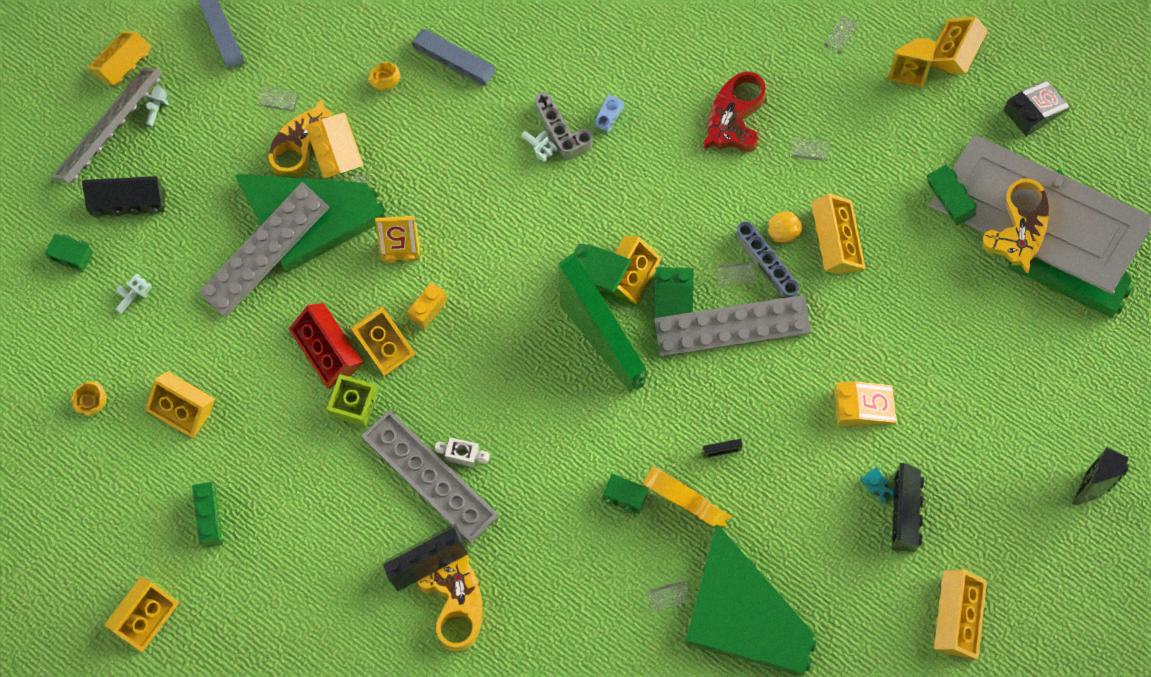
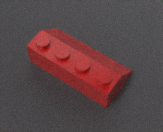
(324, 344)

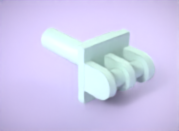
(158, 97)
(542, 145)
(129, 296)

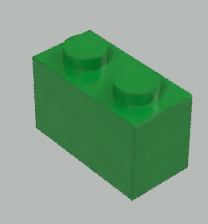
(69, 252)
(625, 494)

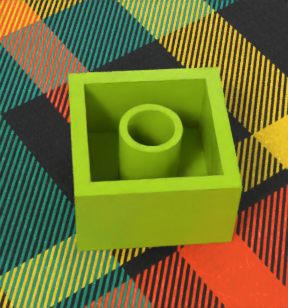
(352, 400)

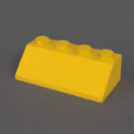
(838, 234)
(960, 614)

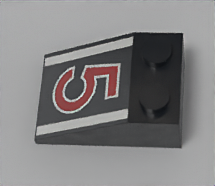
(1035, 107)

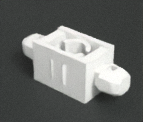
(481, 457)

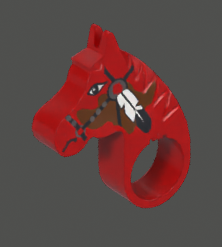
(727, 113)

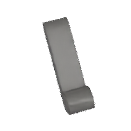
(559, 125)

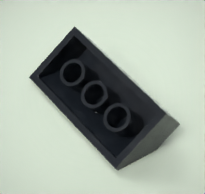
(124, 196)
(1101, 476)
(907, 508)
(425, 557)

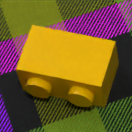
(427, 305)

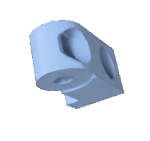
(609, 113)

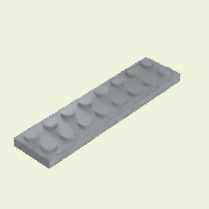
(106, 125)
(264, 249)
(732, 325)
(430, 476)

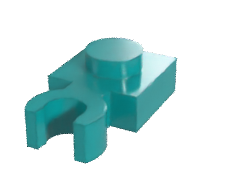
(876, 482)

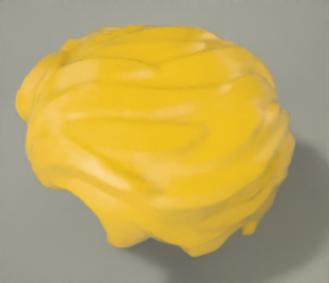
(384, 76)
(784, 227)
(88, 398)

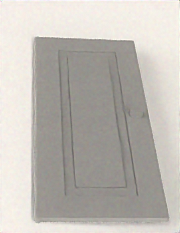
(1085, 229)

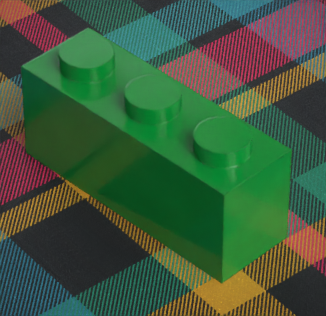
(952, 194)
(207, 514)

